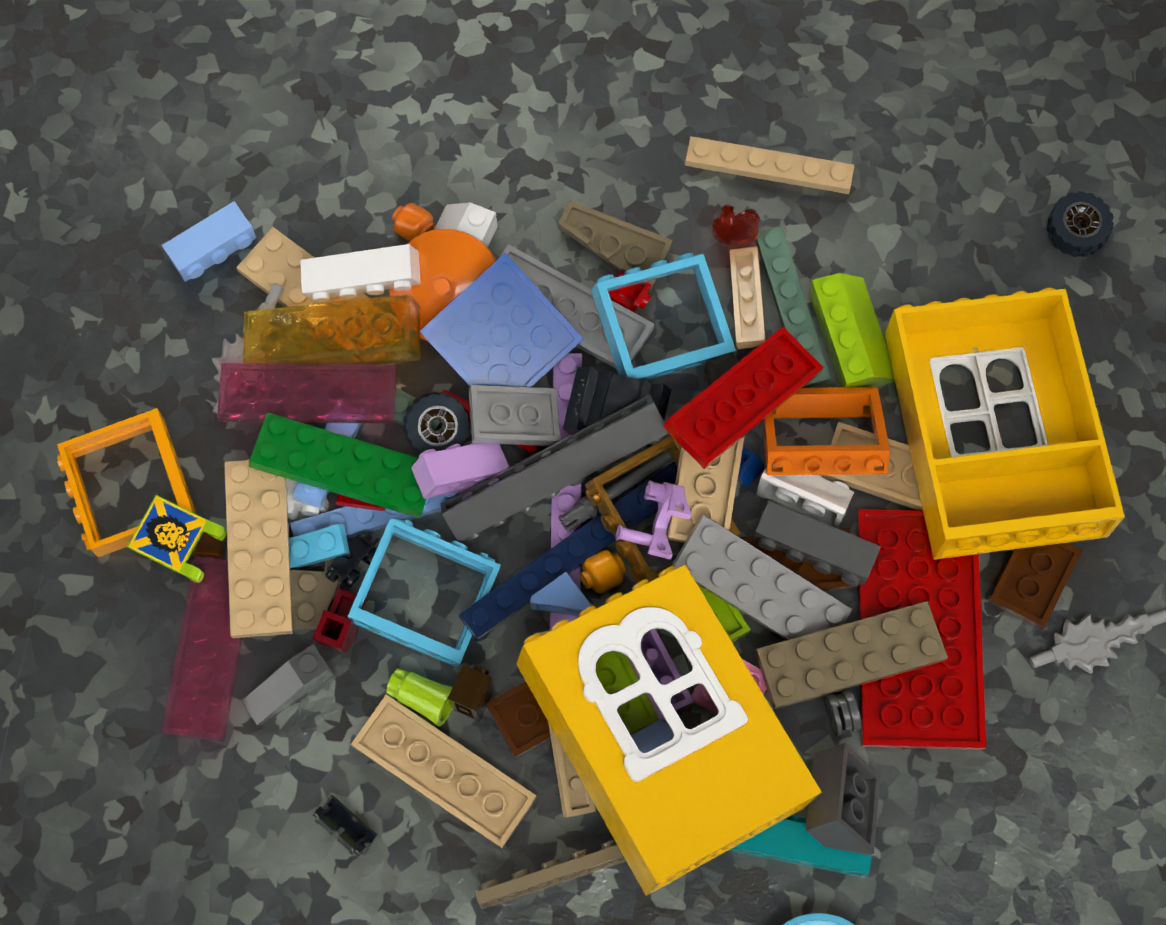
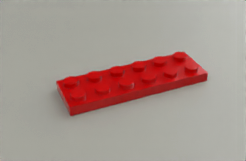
(742, 397)

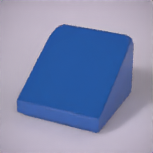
(749, 468)

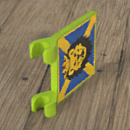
(170, 536)

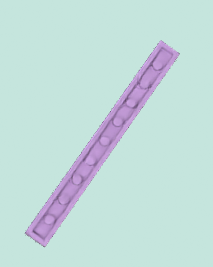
(568, 497)

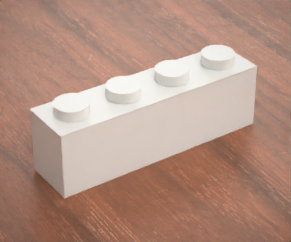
(360, 273)

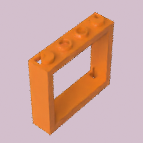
(829, 459)

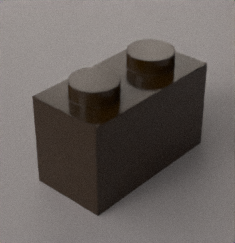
(471, 692)

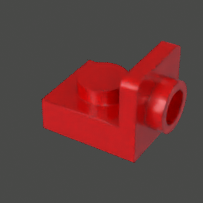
(631, 296)

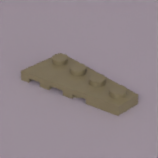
(613, 239)

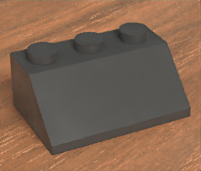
(848, 806)

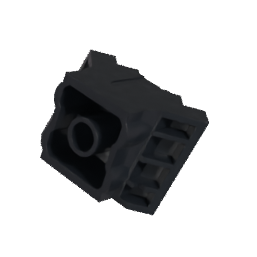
(605, 392)

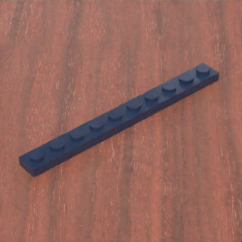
(562, 558)

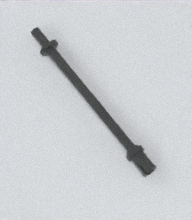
(586, 510)

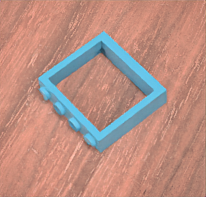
(673, 364)
(430, 541)

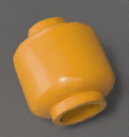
(602, 571)

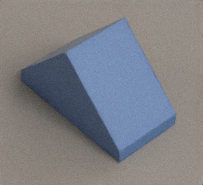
(560, 597)

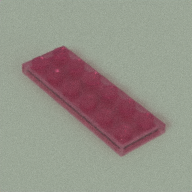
(308, 392)
(204, 659)

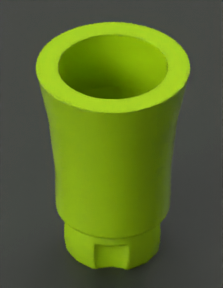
(421, 695)

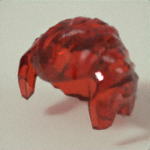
(736, 229)

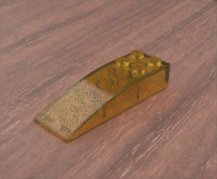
(335, 332)

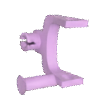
(668, 498)

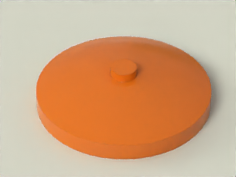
(448, 265)

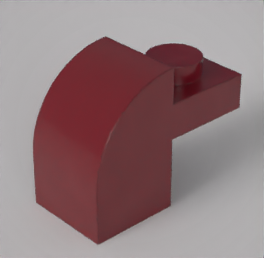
(334, 627)

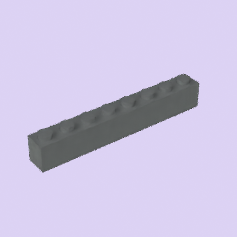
(554, 469)

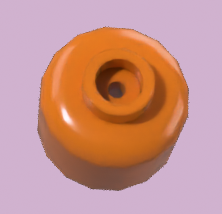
(412, 221)

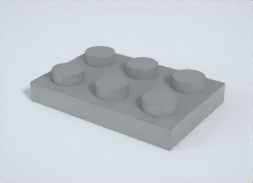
(514, 415)

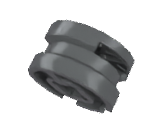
(842, 712)

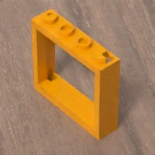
(105, 437)

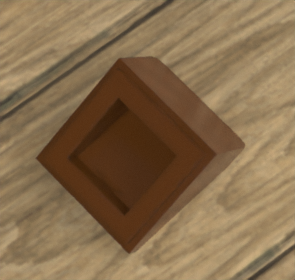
(210, 547)

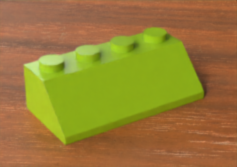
(851, 331)

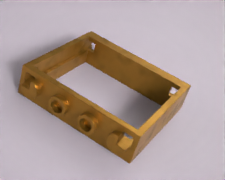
(611, 518)

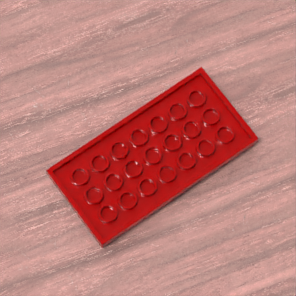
(942, 701)

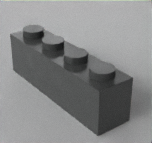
(816, 544)

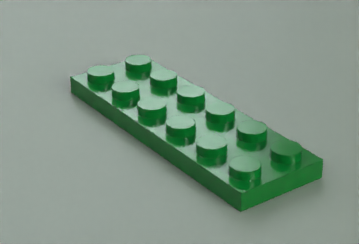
(338, 464)

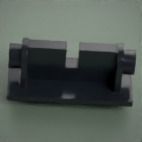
(347, 570)
(352, 831)

